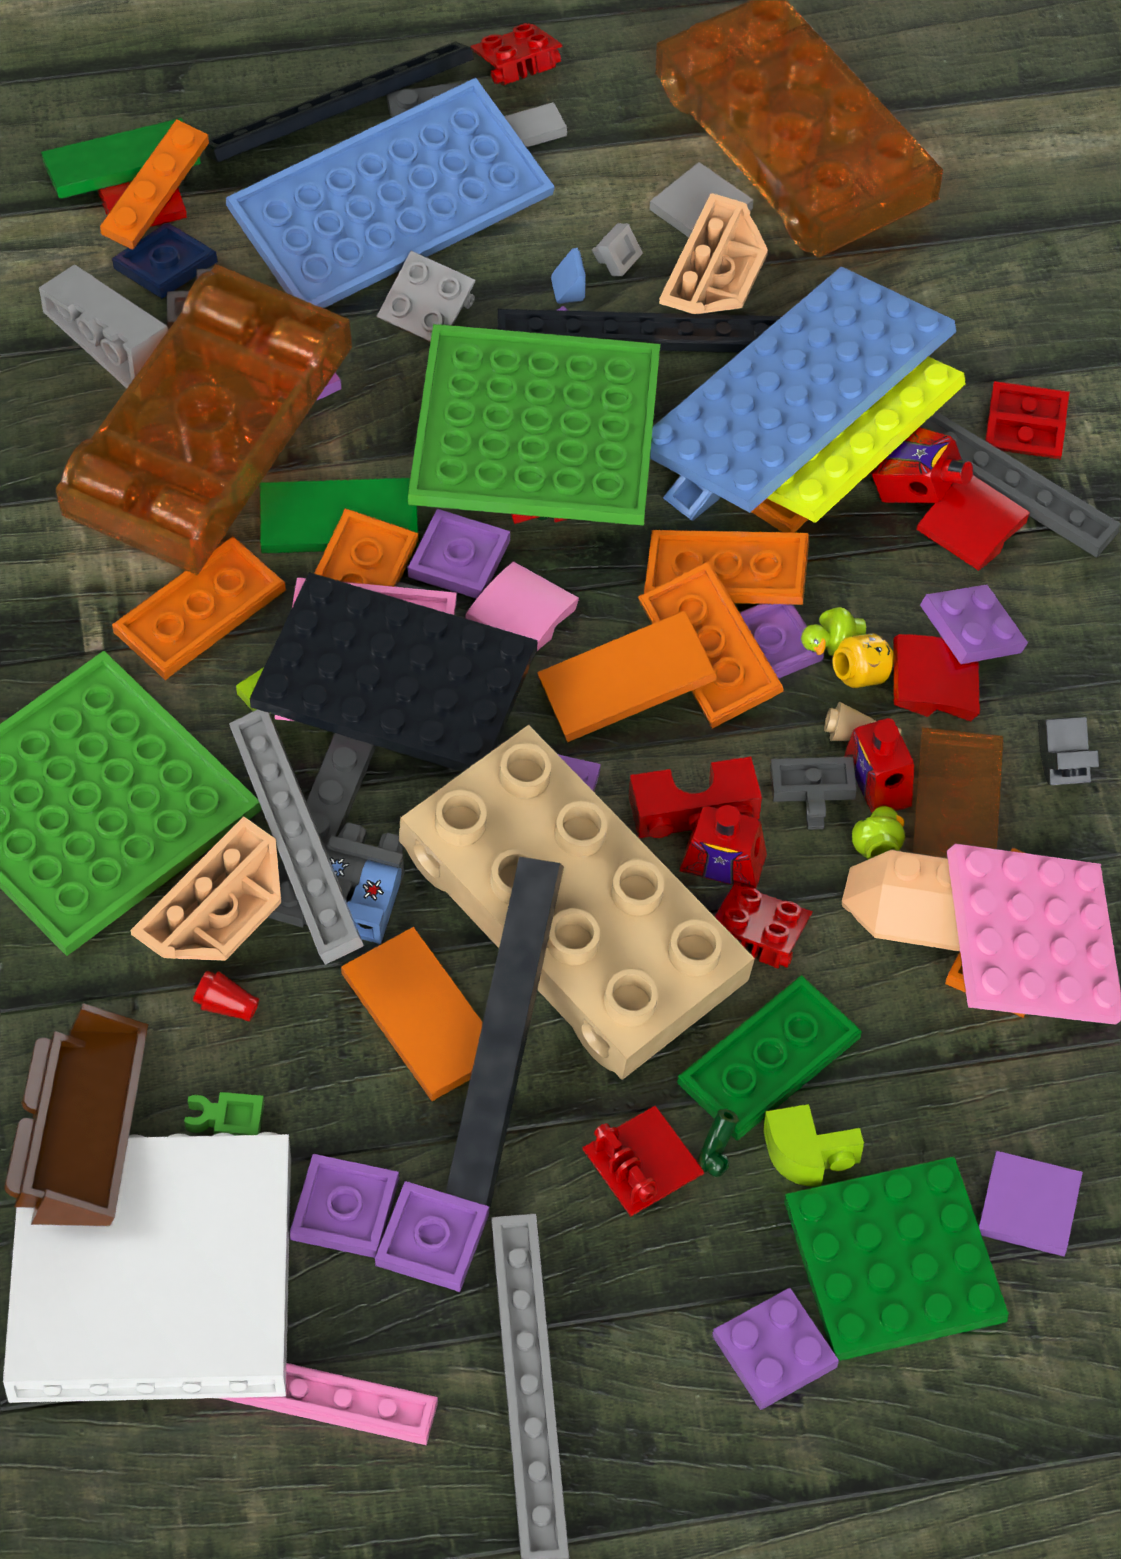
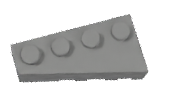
(102, 322)

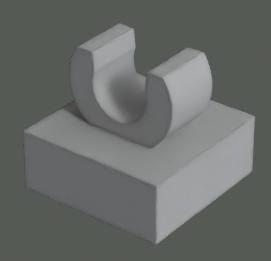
(618, 250)

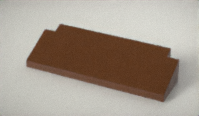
(82, 1108)

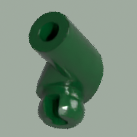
(717, 1138)

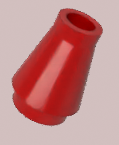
(223, 996)

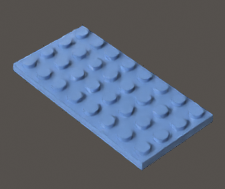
(389, 192)
(797, 387)

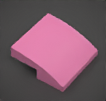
(523, 604)

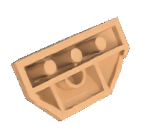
(717, 260)
(217, 899)
(904, 899)

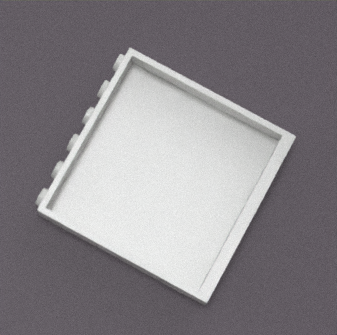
(172, 1294)

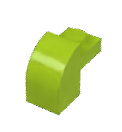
(803, 1154)

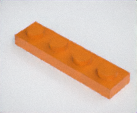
(154, 184)

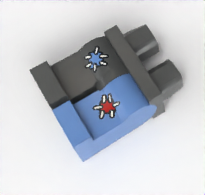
(367, 877)

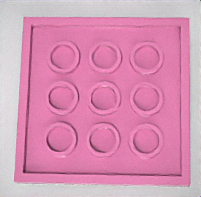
(1034, 934)

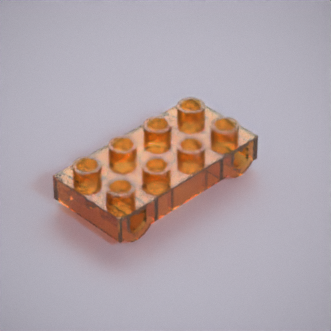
(797, 123)
(204, 418)

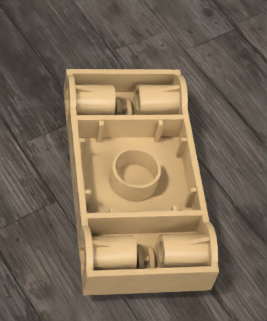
(627, 941)

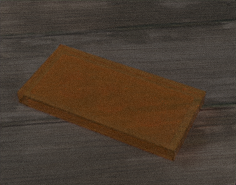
(957, 791)

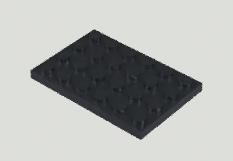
(394, 673)

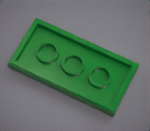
(103, 160)
(306, 513)
(770, 1055)

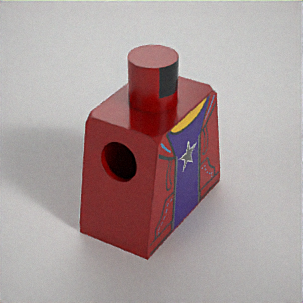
(921, 469)
(880, 755)
(726, 847)

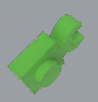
(232, 1114)

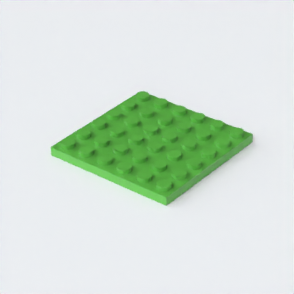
(535, 425)
(104, 802)

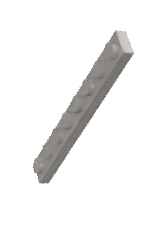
(296, 836)
(529, 1388)

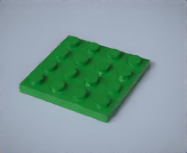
(895, 1258)

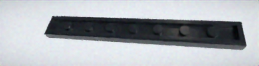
(337, 101)
(669, 330)
(504, 1030)

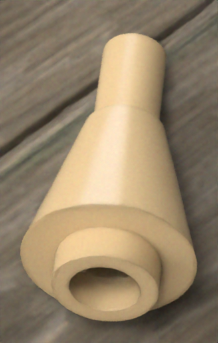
(843, 720)

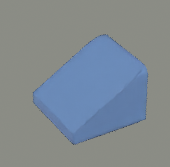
(569, 279)
(690, 498)

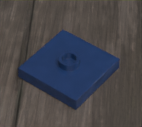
(164, 260)

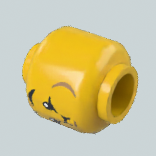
(863, 660)

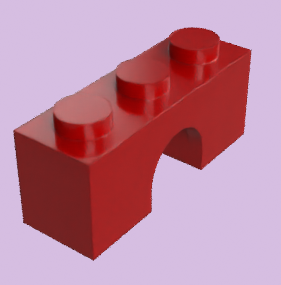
(665, 809)

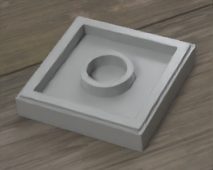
(686, 197)

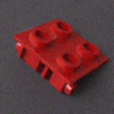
(519, 49)
(764, 923)
(642, 1160)

